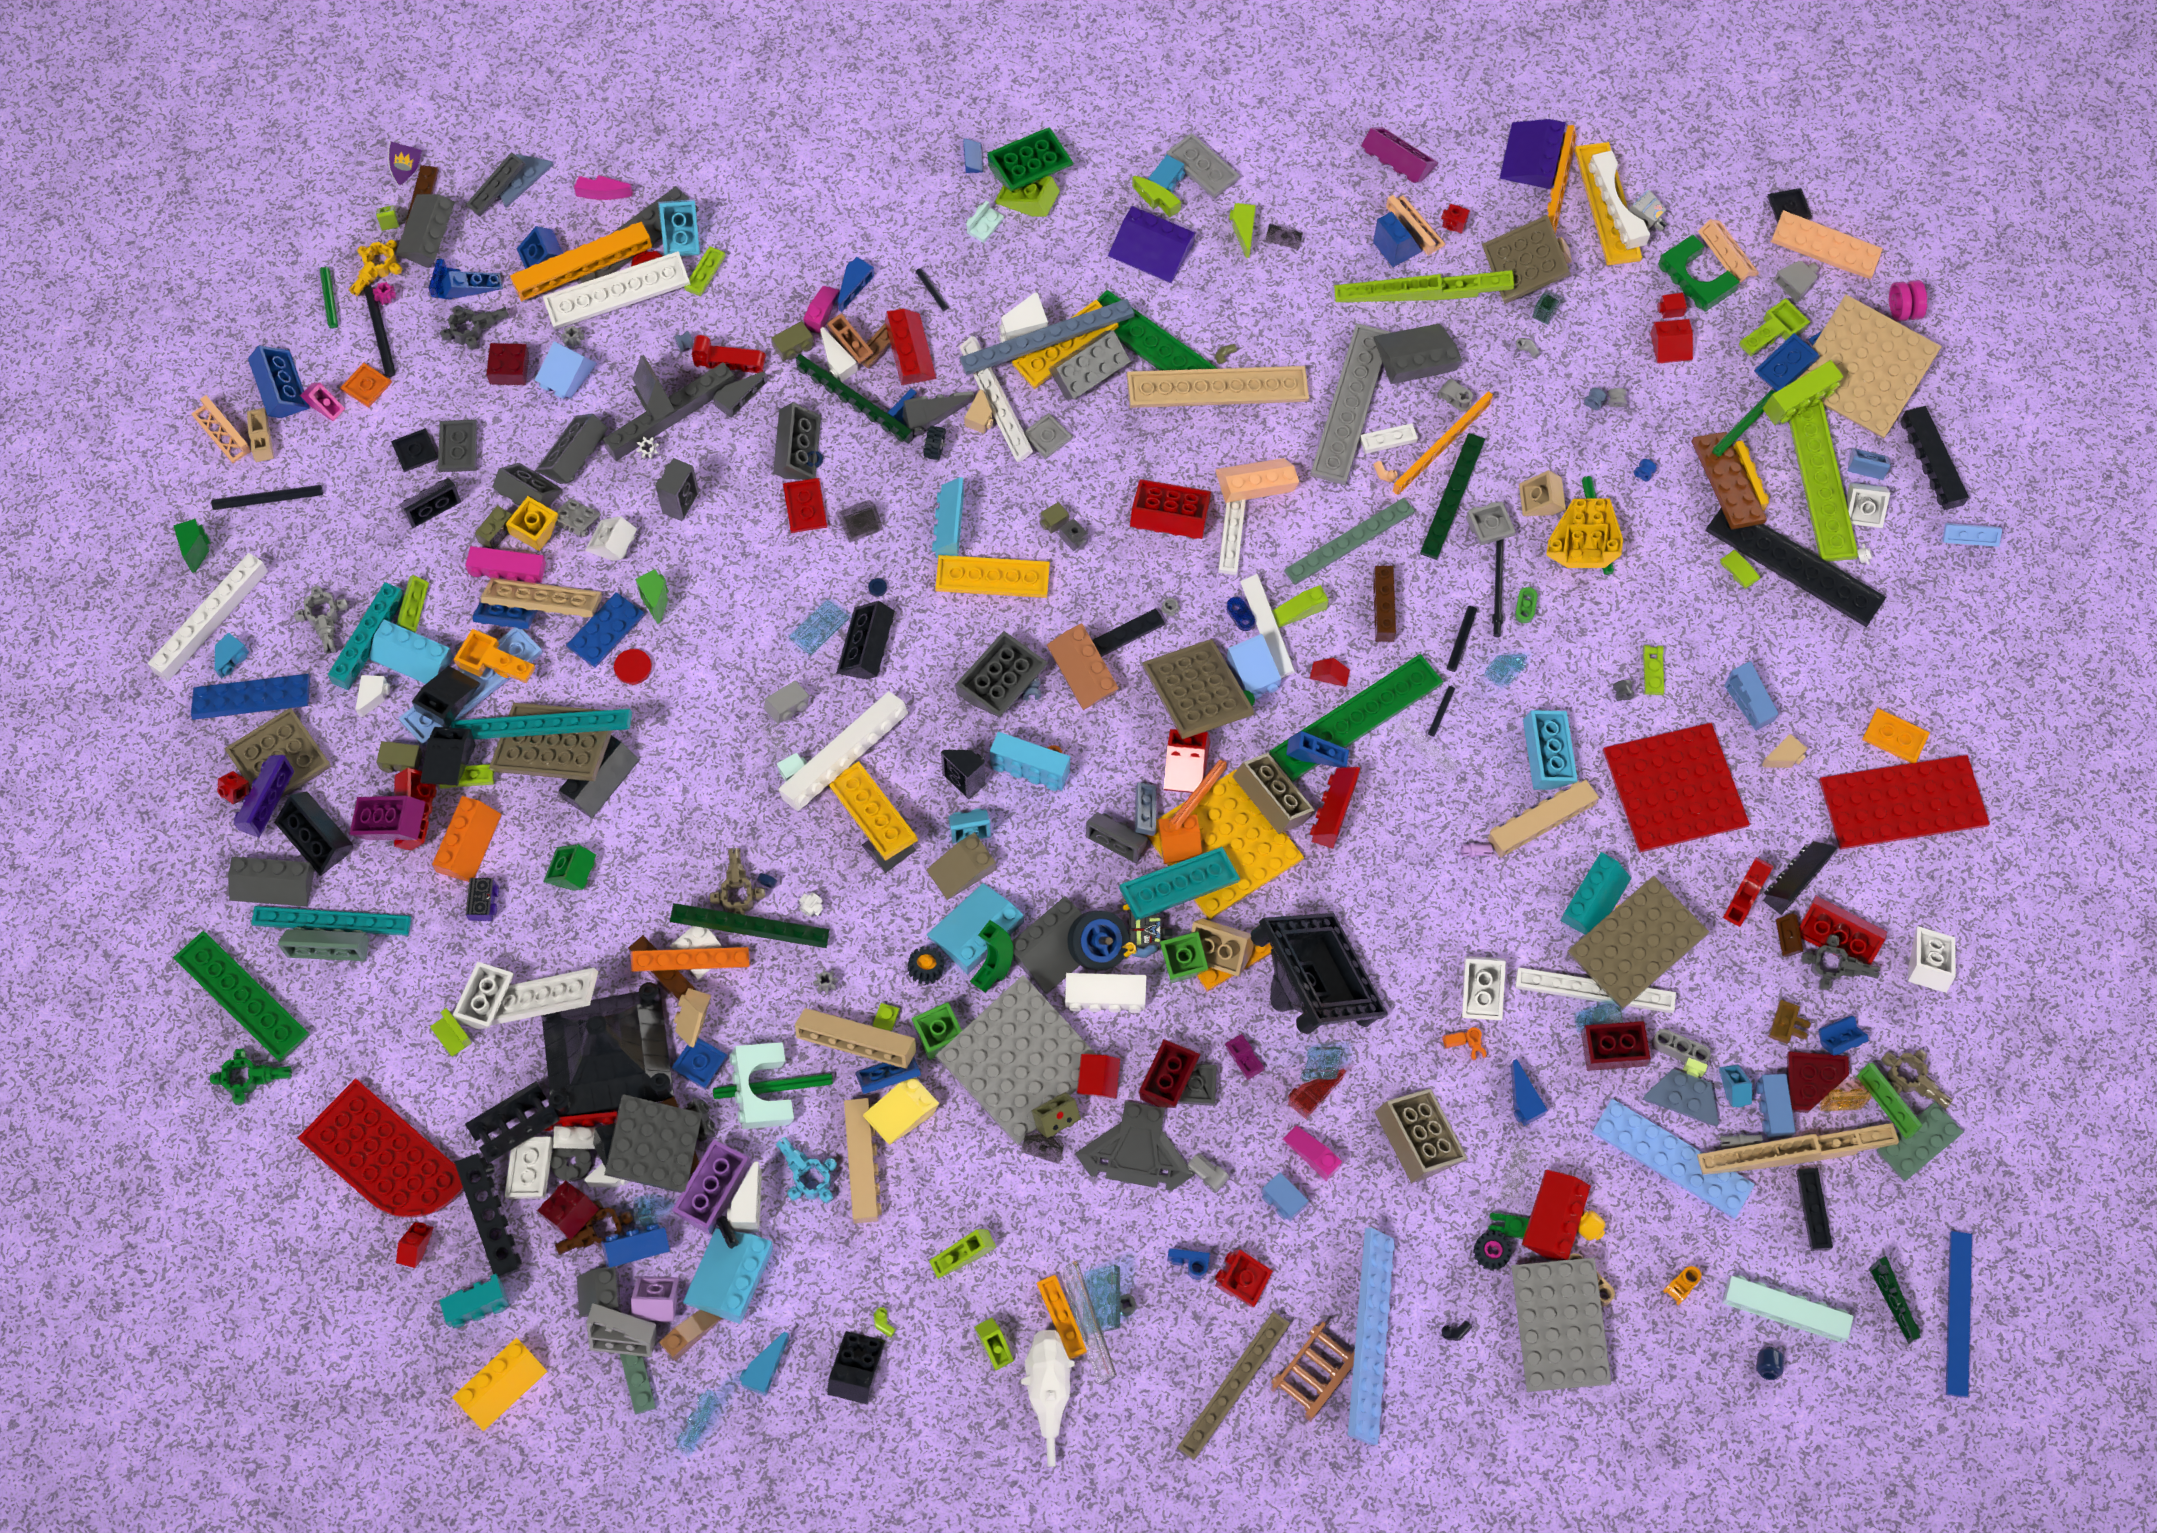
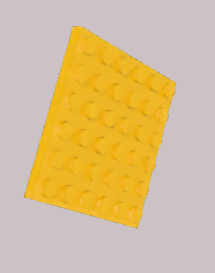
(1251, 843)

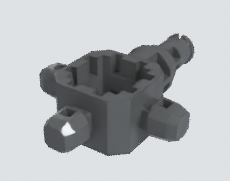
(479, 321)
(1846, 967)

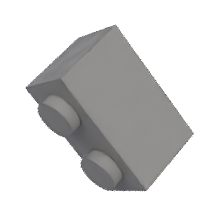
(786, 702)

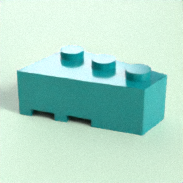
(474, 1302)

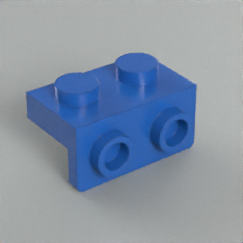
(1842, 1036)

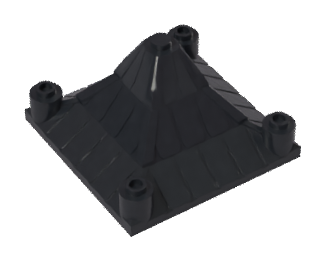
(1317, 972)
(608, 1052)

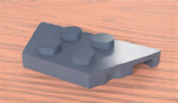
(525, 178)
(1685, 1096)

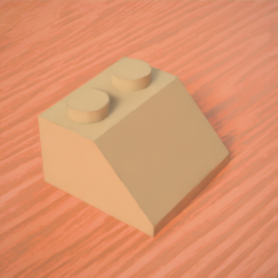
(1542, 495)
(692, 1015)

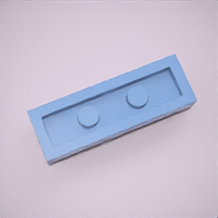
(1972, 534)

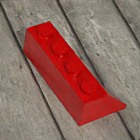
(408, 784)

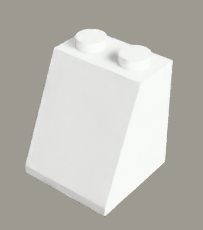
(1023, 319)

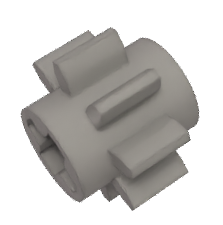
(572, 336)
(826, 986)

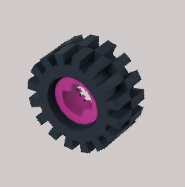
(1492, 1240)

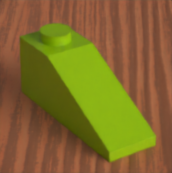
(1243, 225)
(1301, 606)
(963, 1252)

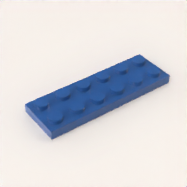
(250, 696)

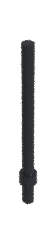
(1497, 617)

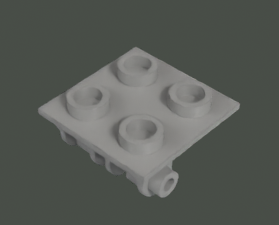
(576, 517)

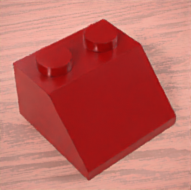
(1672, 341)

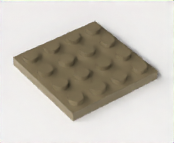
(1531, 255)
(279, 736)

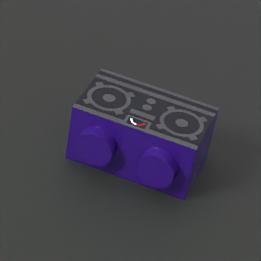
(481, 899)

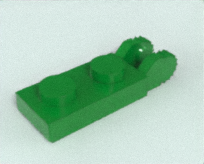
(1514, 1226)

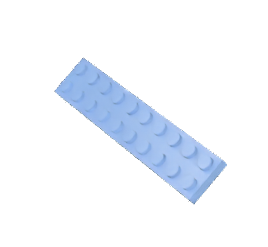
(1371, 1337)

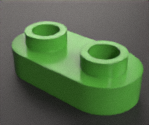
(1526, 606)

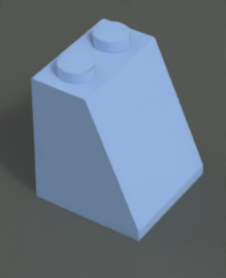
(563, 371)
(1254, 666)

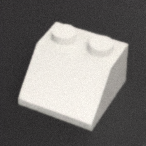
(1867, 504)
(612, 538)
(696, 939)

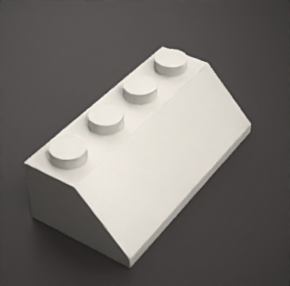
(1105, 992)

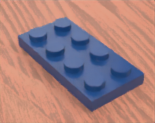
(605, 630)

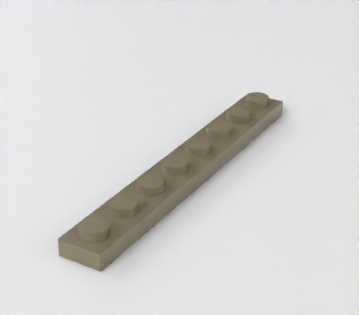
(1233, 1386)

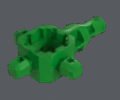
(257, 1076)

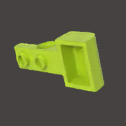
(1780, 321)

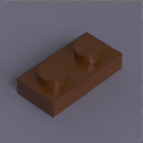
(1789, 935)

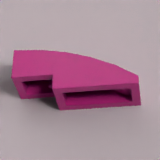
(602, 188)

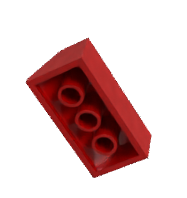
(909, 346)
(1335, 806)
(1856, 935)
(1556, 1215)

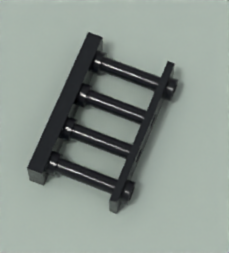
(506, 1111)

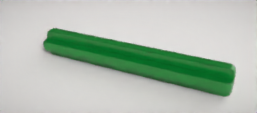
(328, 297)

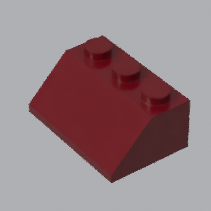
(1168, 1075)

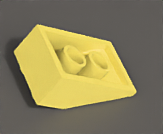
(901, 1110)

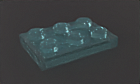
(1104, 1292)
(697, 1422)

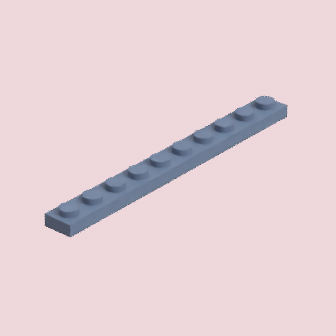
(1046, 337)

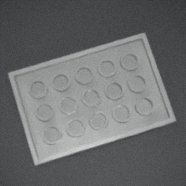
(1561, 1325)

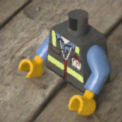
(1145, 935)

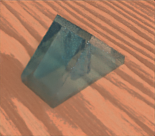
(645, 1211)

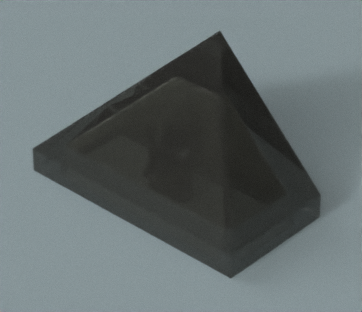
(1284, 235)
(1042, 1147)

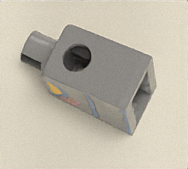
(1650, 210)

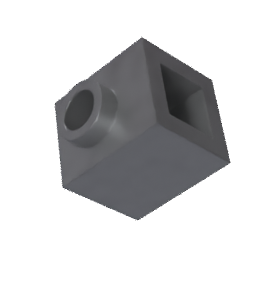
(1073, 535)

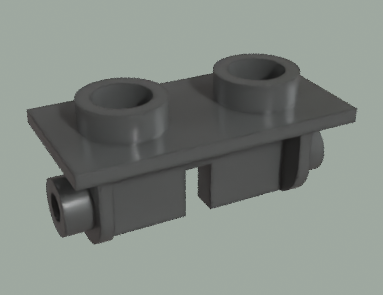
(706, 1125)

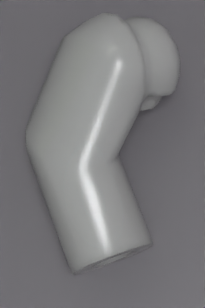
(1527, 345)

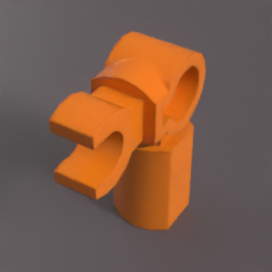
(1472, 1036)

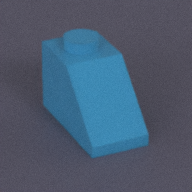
(1736, 1086)

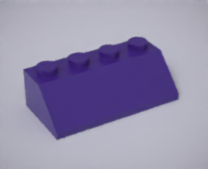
(264, 795)

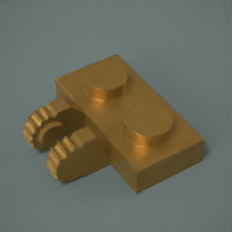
(1784, 1023)

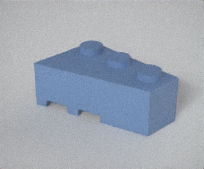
(1751, 696)

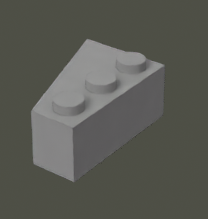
(619, 1332)

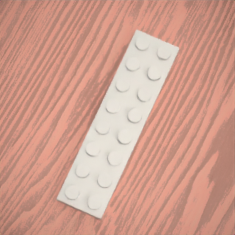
(616, 290)

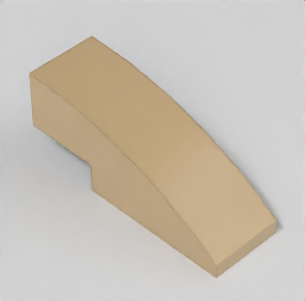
(259, 435)

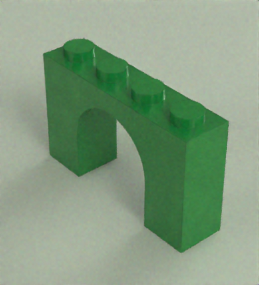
(1702, 293)

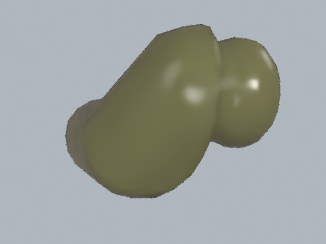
(1223, 351)

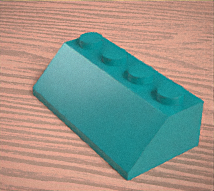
(1596, 894)

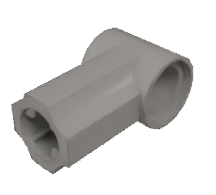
(1212, 1176)

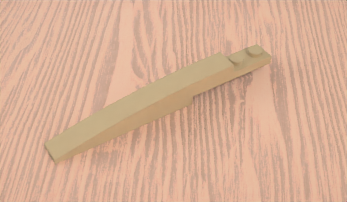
(1797, 1150)

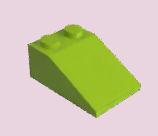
(1030, 199)

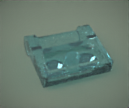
(1327, 1065)

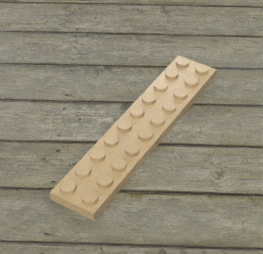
(1217, 386)

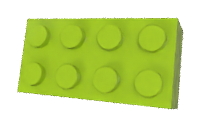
(1803, 393)

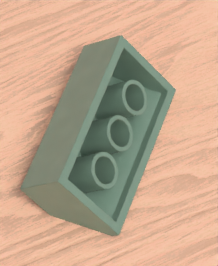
(324, 944)

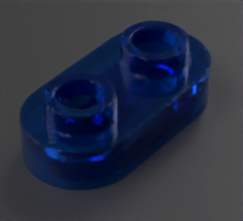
(1241, 614)

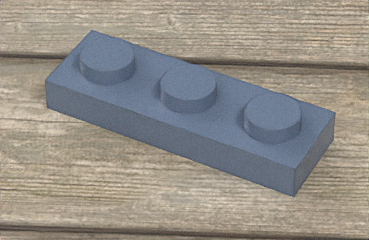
(1145, 809)

